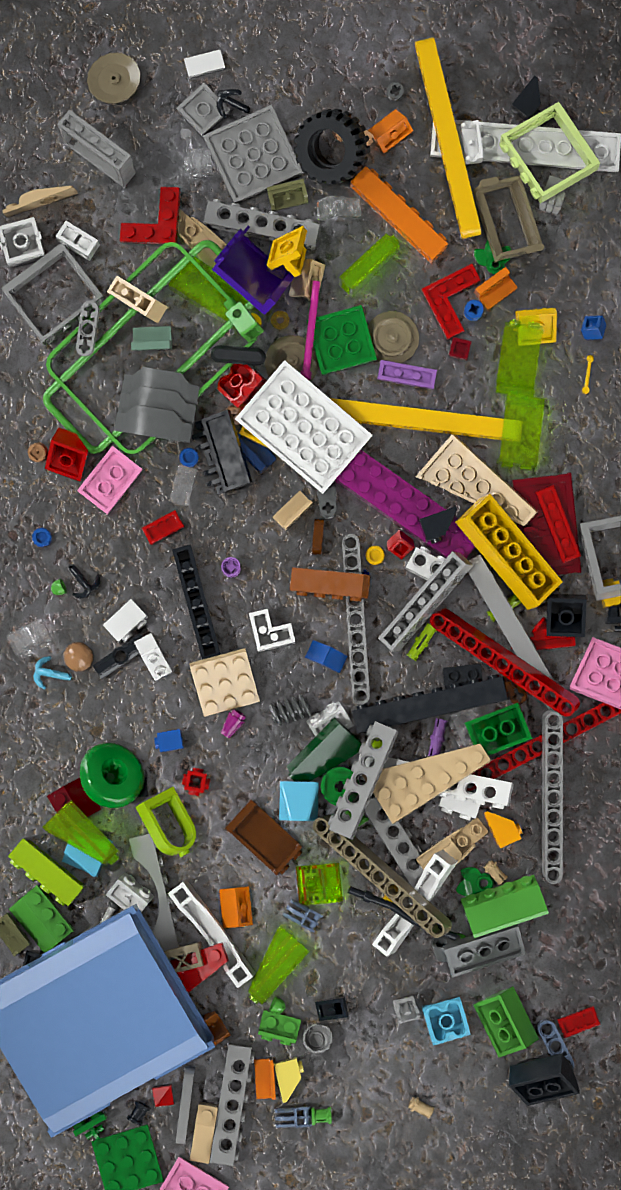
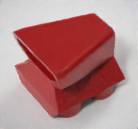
(241, 384)

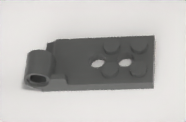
(466, 955)

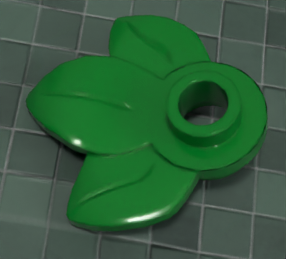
(485, 258)
(472, 880)

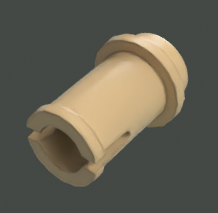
(495, 872)
(420, 1107)

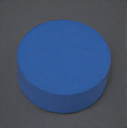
(188, 457)
(41, 537)

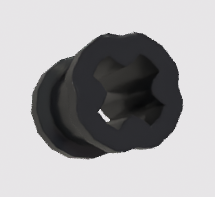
(138, 1113)

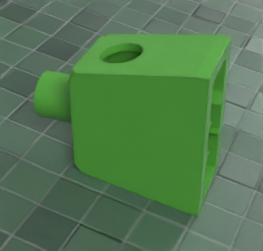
(246, 323)

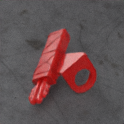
(545, 642)

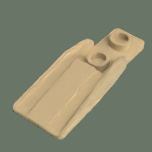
(38, 198)
(193, 232)
(457, 843)

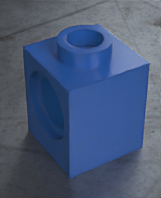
(169, 741)

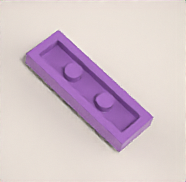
(407, 374)

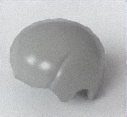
(317, 1038)

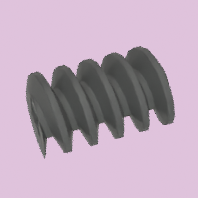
(290, 710)

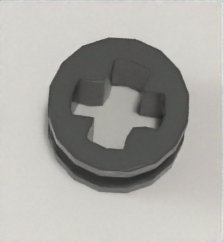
(392, 96)

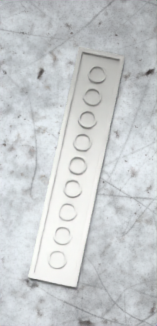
(543, 146)

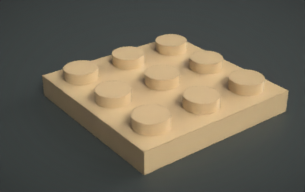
(224, 682)

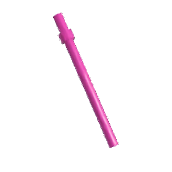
(310, 330)

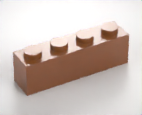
(330, 583)

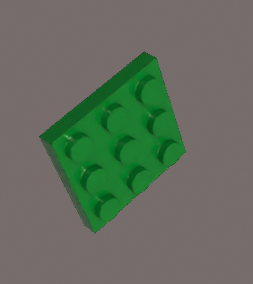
(343, 340)
(128, 1159)

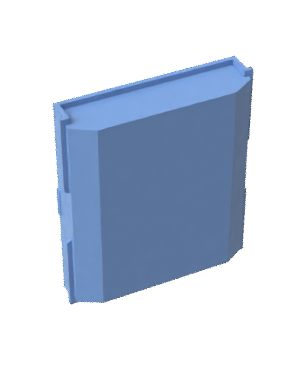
(97, 1020)

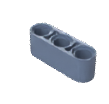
(552, 1036)

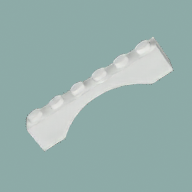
(428, 885)
(199, 914)

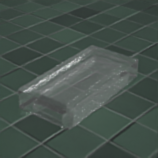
(183, 485)

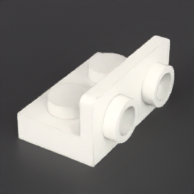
(319, 721)
(129, 892)

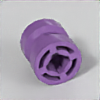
(231, 567)

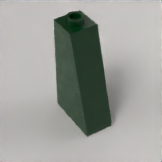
(324, 752)

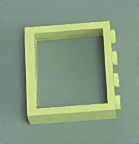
(573, 136)

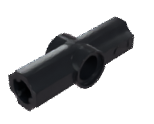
(110, 663)

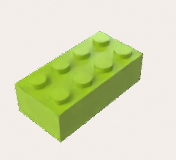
(47, 871)

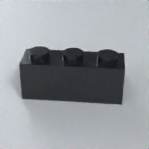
(543, 1079)

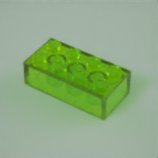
(200, 292)

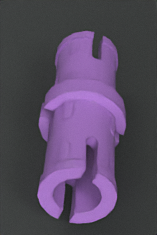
(437, 737)

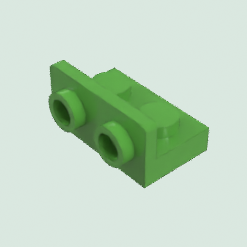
(279, 1027)

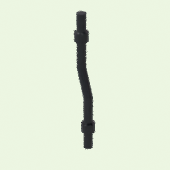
(368, 897)

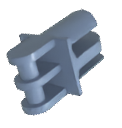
(314, 921)
(289, 1117)

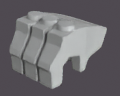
(554, 203)
(406, 1009)

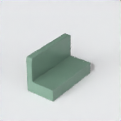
(151, 338)

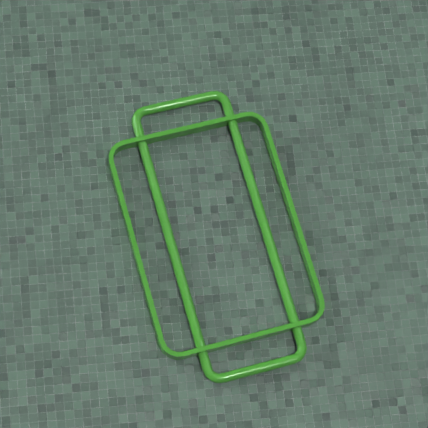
(60, 381)

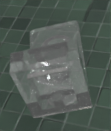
(338, 206)

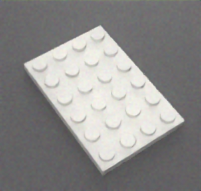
(303, 427)

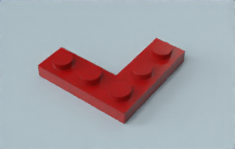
(167, 225)
(439, 292)

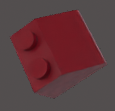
(74, 792)

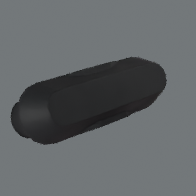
(238, 355)

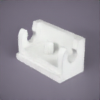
(471, 142)

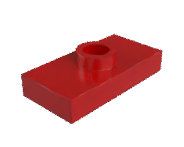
(163, 527)
(578, 1022)

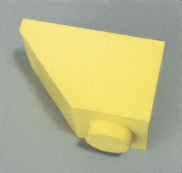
(288, 1076)

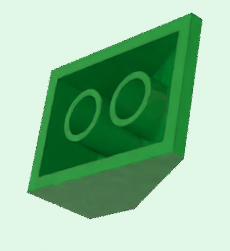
(499, 729)

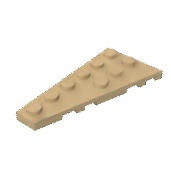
(469, 477)
(414, 783)

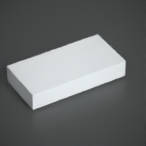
(204, 63)

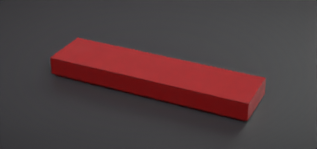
(558, 523)

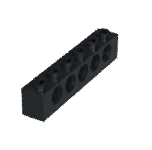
(196, 602)

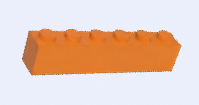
(399, 214)

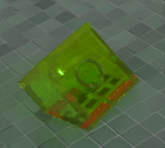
(319, 883)

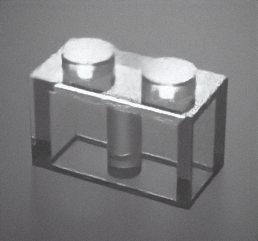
(29, 638)

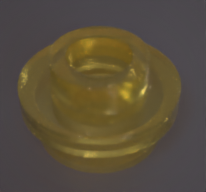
(282, 314)

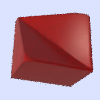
(400, 544)
(163, 1095)

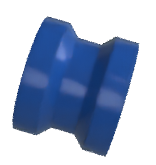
(471, 313)

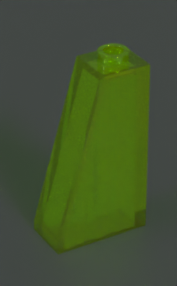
(368, 265)
(79, 832)
(278, 962)

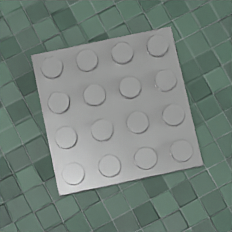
(252, 154)

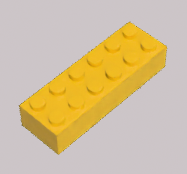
(508, 551)

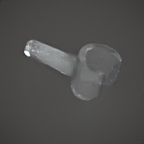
(186, 134)
(178, 787)

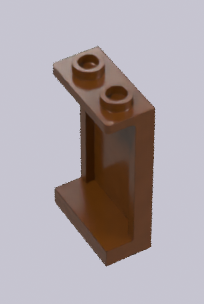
(264, 838)

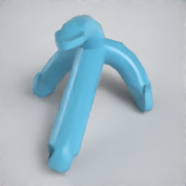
(48, 672)

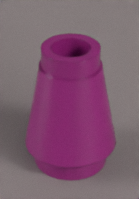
(233, 722)

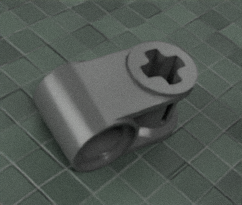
(327, 498)

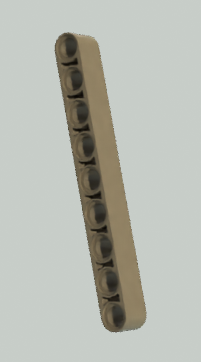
(390, 878)

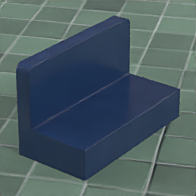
(257, 455)

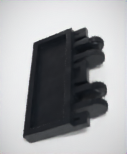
(224, 452)

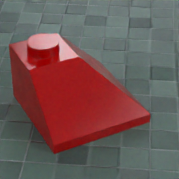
(67, 455)

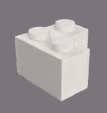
(268, 636)

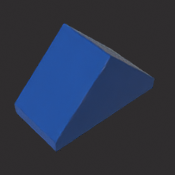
(326, 656)

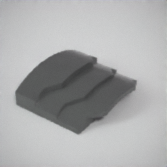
(157, 405)

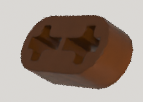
(317, 536)
(511, 693)

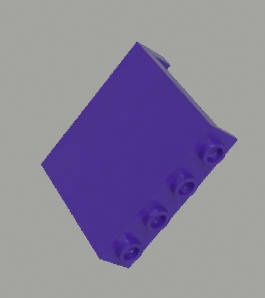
(246, 271)

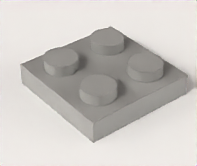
(201, 109)

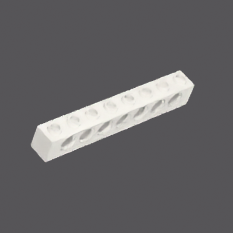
(502, 788)

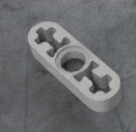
(82, 322)

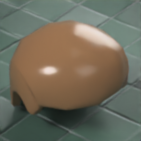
(78, 656)

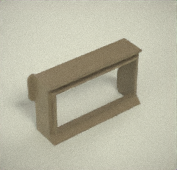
(524, 214)

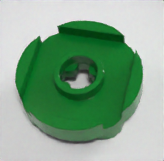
(333, 777)

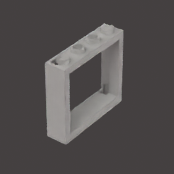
(96, 148)
(36, 269)
(585, 528)

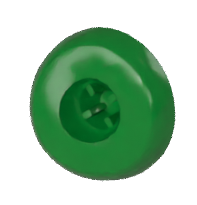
(111, 775)

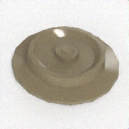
(113, 78)
(393, 336)
(292, 350)

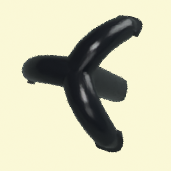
(223, 96)
(83, 582)

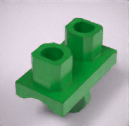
(94, 1131)

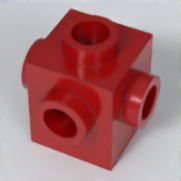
(188, 779)

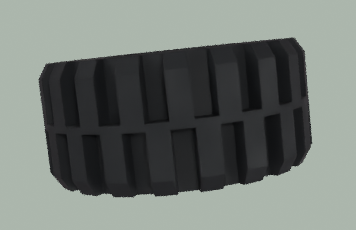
(310, 154)

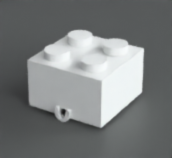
(21, 242)

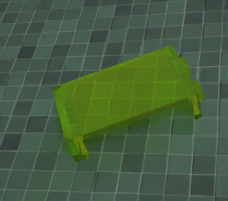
(519, 358)
(521, 432)

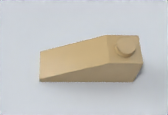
(137, 299)
(204, 1132)

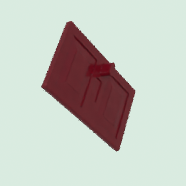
(537, 529)

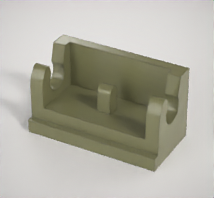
(287, 195)
(13, 935)

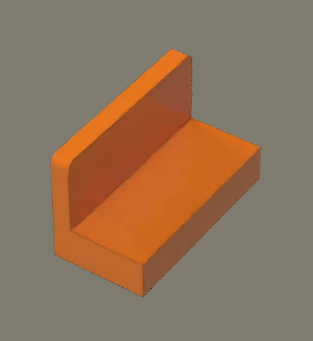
(391, 130)
(495, 289)
(236, 907)
(265, 1078)

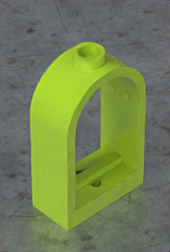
(181, 815)

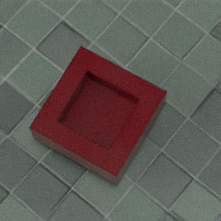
(459, 348)

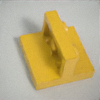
(289, 251)
(545, 317)

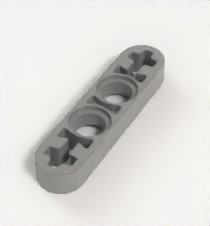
(185, 1105)

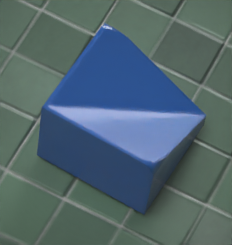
(593, 327)

